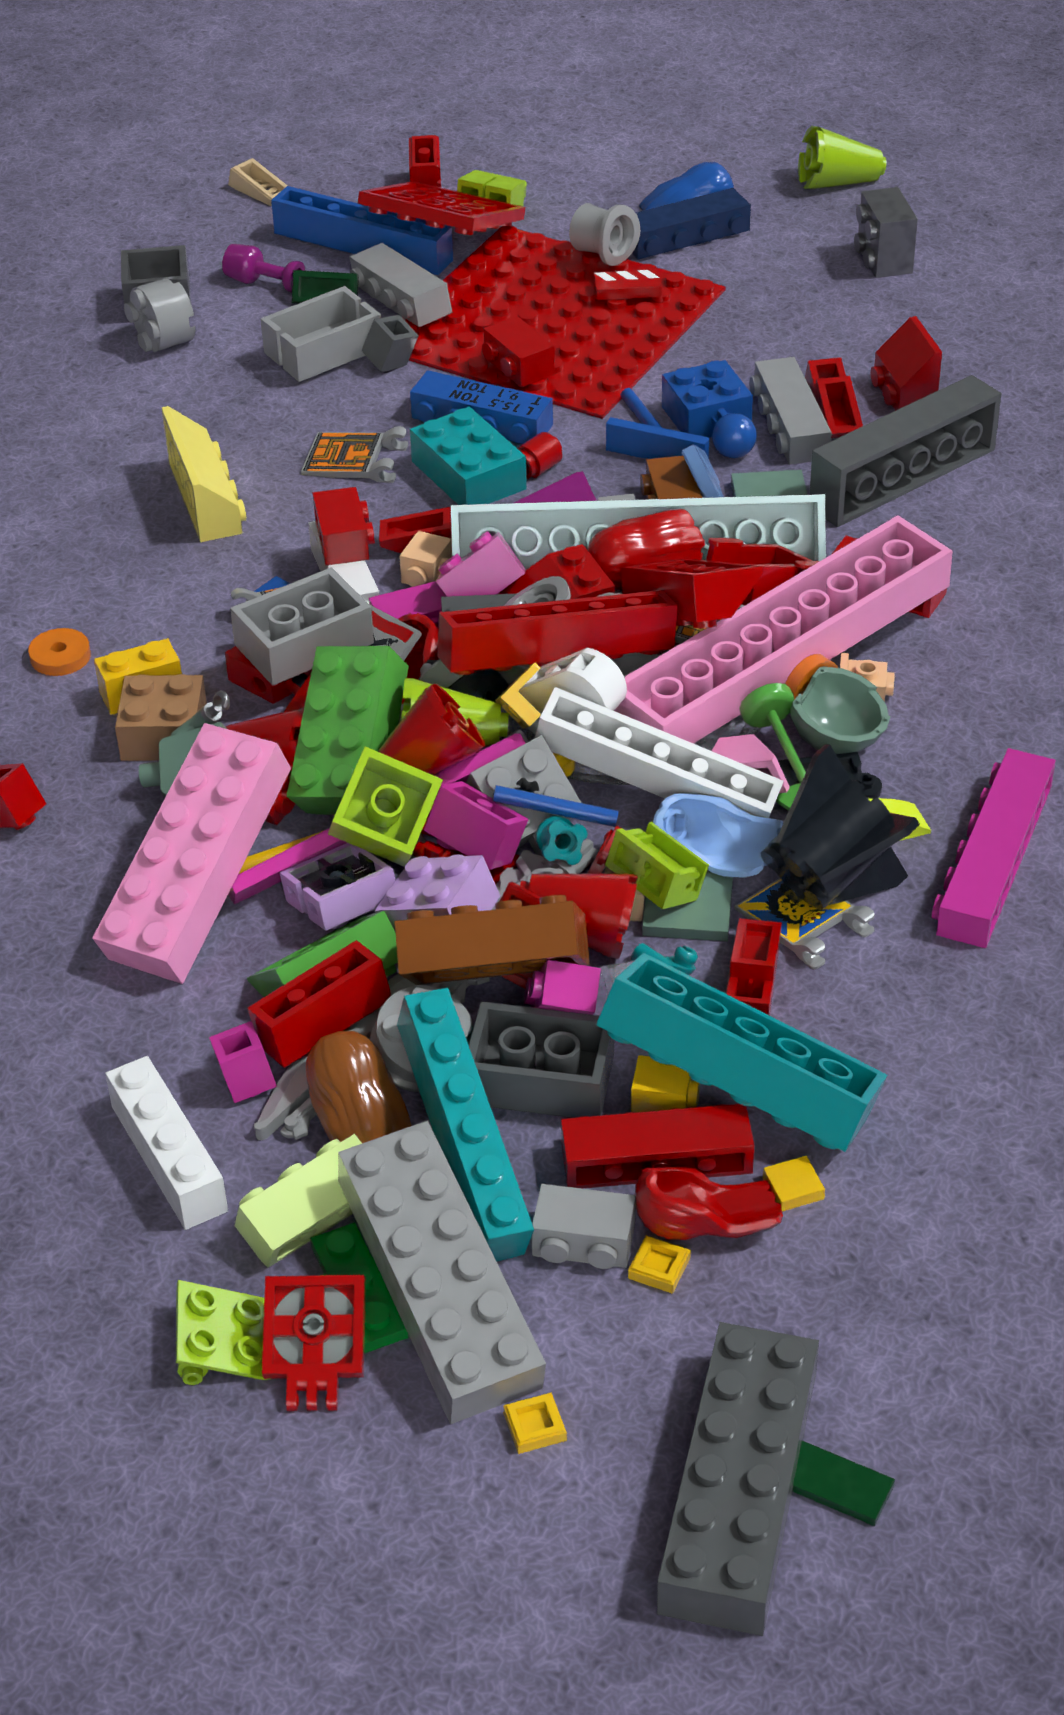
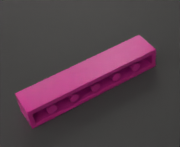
(994, 848)

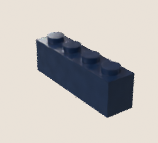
(692, 222)

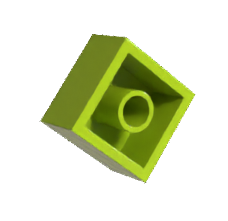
(385, 806)

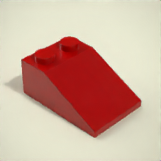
(575, 566)

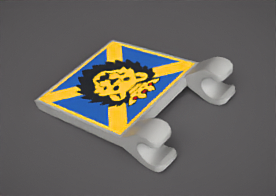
(803, 921)

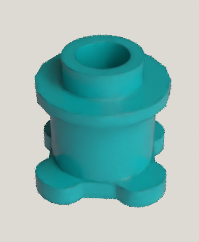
(568, 844)

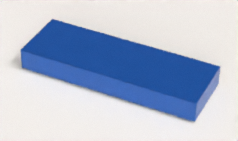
(649, 441)

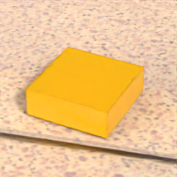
(794, 1183)
(659, 1264)
(534, 1423)

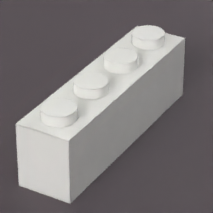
(167, 1142)

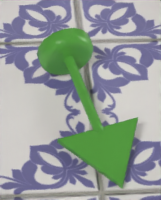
(768, 707)

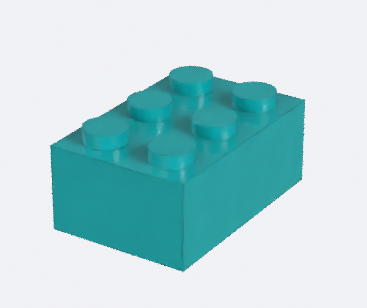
(468, 458)

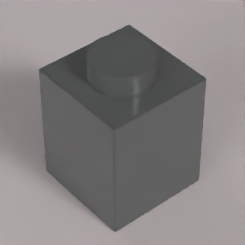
(389, 343)

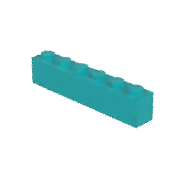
(464, 1119)

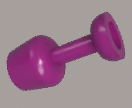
(247, 264)

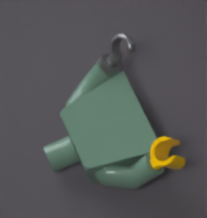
(176, 747)

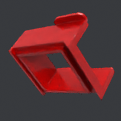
(777, 562)

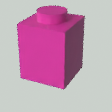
(243, 1062)

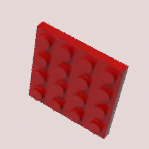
(441, 207)

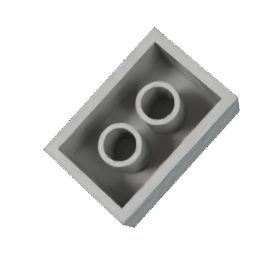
(287, 624)

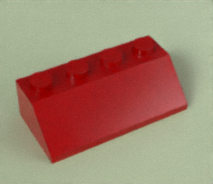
(699, 587)

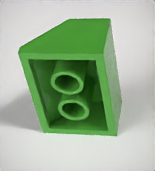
(371, 931)

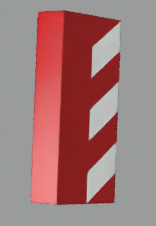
(627, 284)

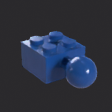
(713, 404)

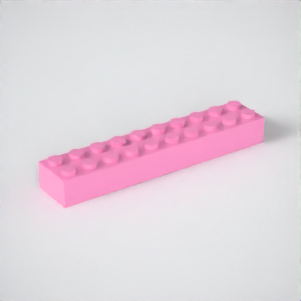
(815, 612)

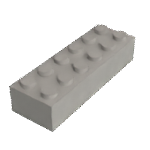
(440, 1272)

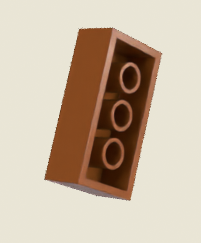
(490, 941)

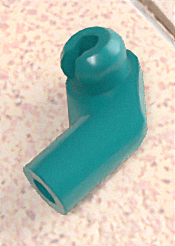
(683, 958)

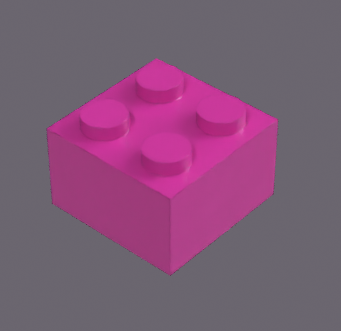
(482, 571)

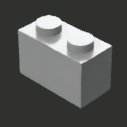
(583, 1226)

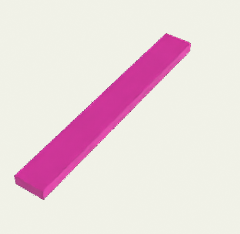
(268, 872)

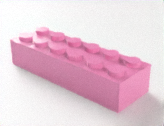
(192, 853)

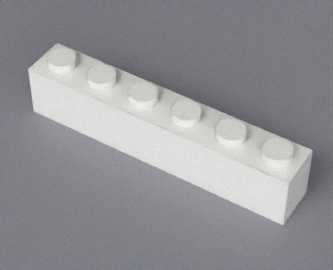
(650, 756)

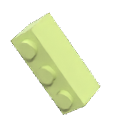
(296, 1207)

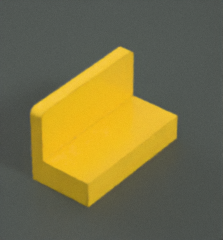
(516, 704)

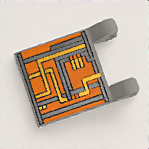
(354, 454)

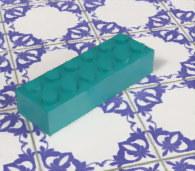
(741, 1051)

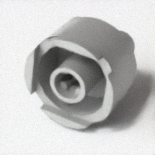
(160, 314)

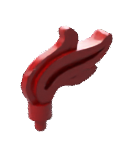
(600, 860)

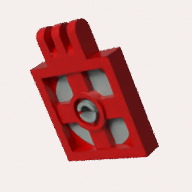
(313, 1334)

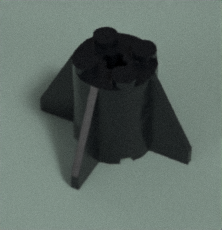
(836, 839)

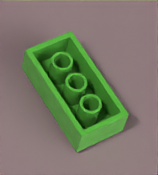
(348, 705)

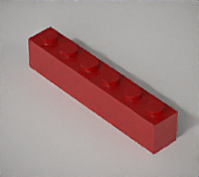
(555, 629)

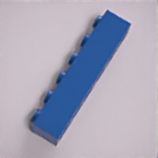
(354, 229)

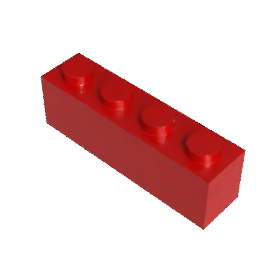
(620, 1146)

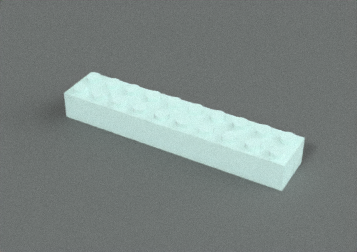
(548, 527)

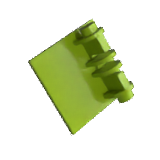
(217, 1332)

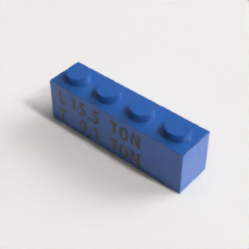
(509, 411)

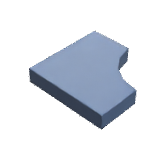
(702, 472)

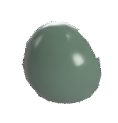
(839, 711)

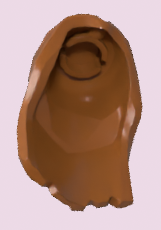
(353, 1088)

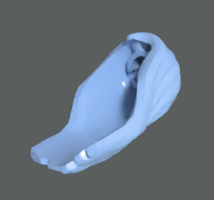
(718, 832)

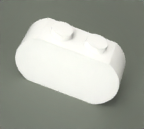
(582, 674)

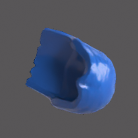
(695, 182)

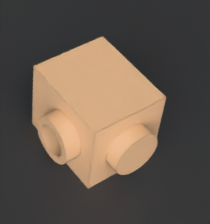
(423, 557)

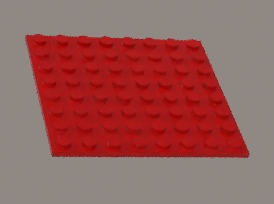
(551, 288)

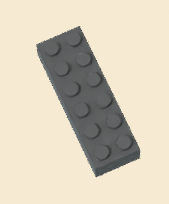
(905, 449)
(738, 1480)

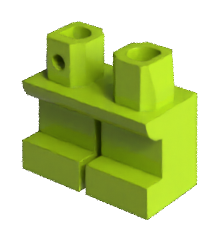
(493, 187)

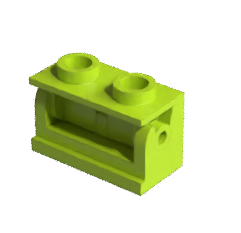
(664, 867)

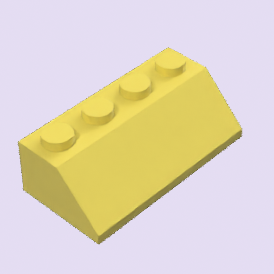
(202, 478)

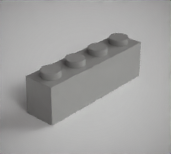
(401, 284)
(789, 408)

